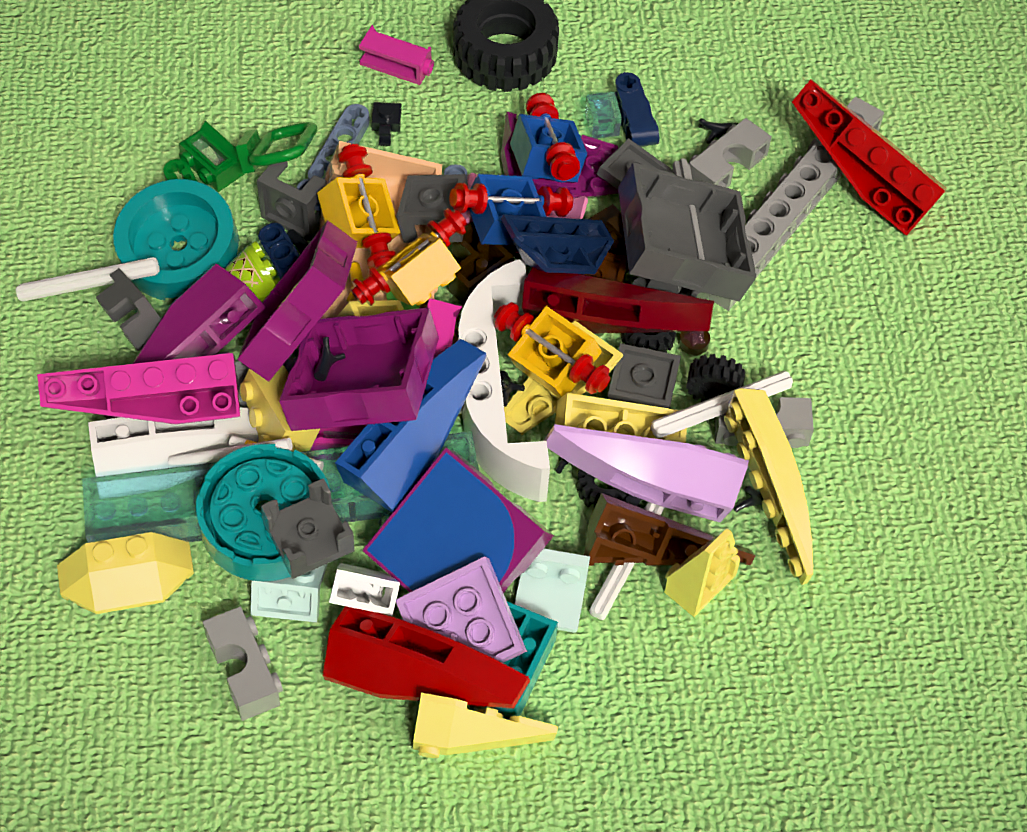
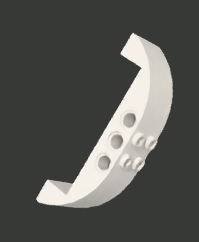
(515, 466)

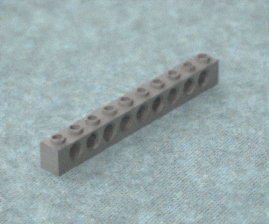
(795, 198)

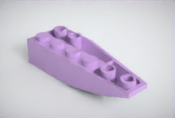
(655, 470)

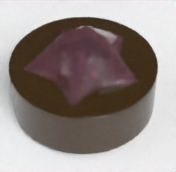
(694, 342)

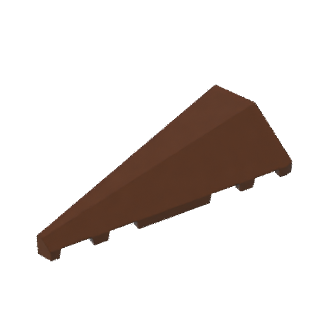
(631, 534)

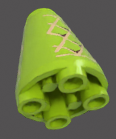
(252, 271)

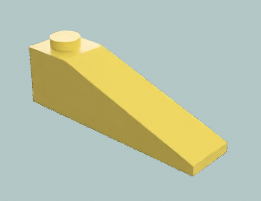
(612, 416)
(703, 573)
(450, 728)

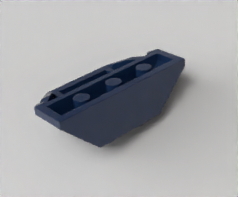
(559, 243)

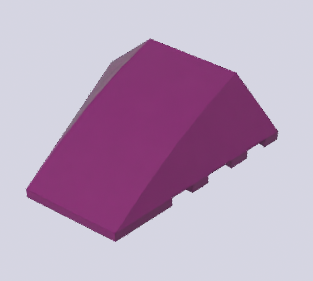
(589, 182)

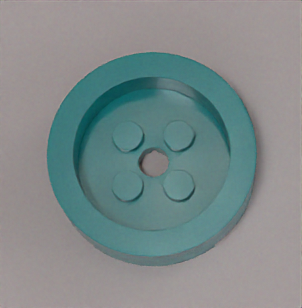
(177, 213)
(227, 503)

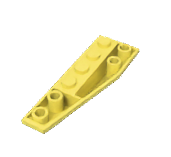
(774, 474)

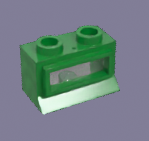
(211, 157)

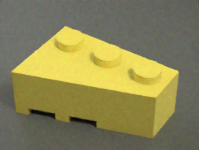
(266, 411)

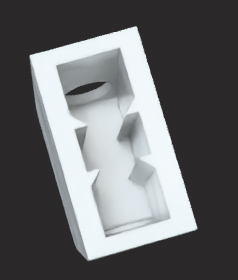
(363, 589)

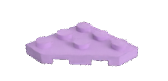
(467, 609)

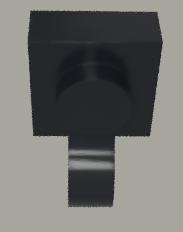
(385, 119)

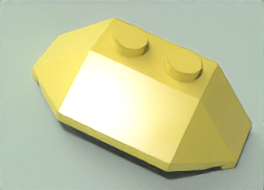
(125, 572)

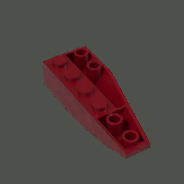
(614, 305)

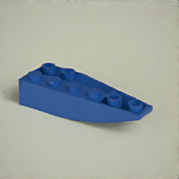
(394, 456)

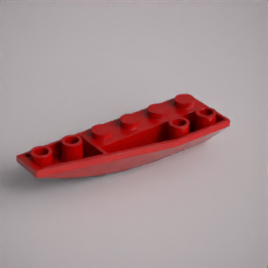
(870, 162)
(404, 660)

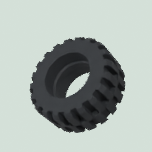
(505, 64)

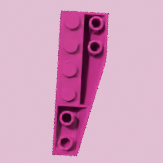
(149, 391)

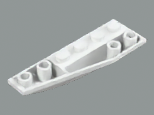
(142, 445)

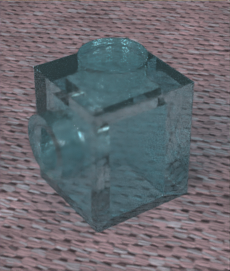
(603, 115)

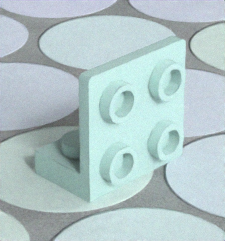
(555, 587)
(289, 597)

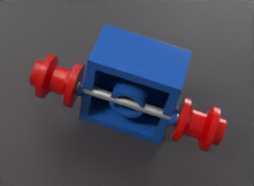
(546, 144)
(510, 195)

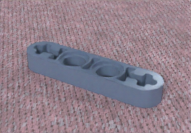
(343, 127)

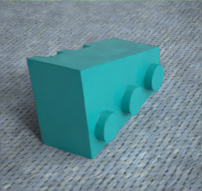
(538, 637)

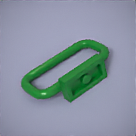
(252, 148)

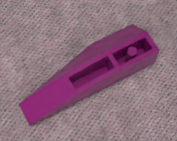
(202, 319)

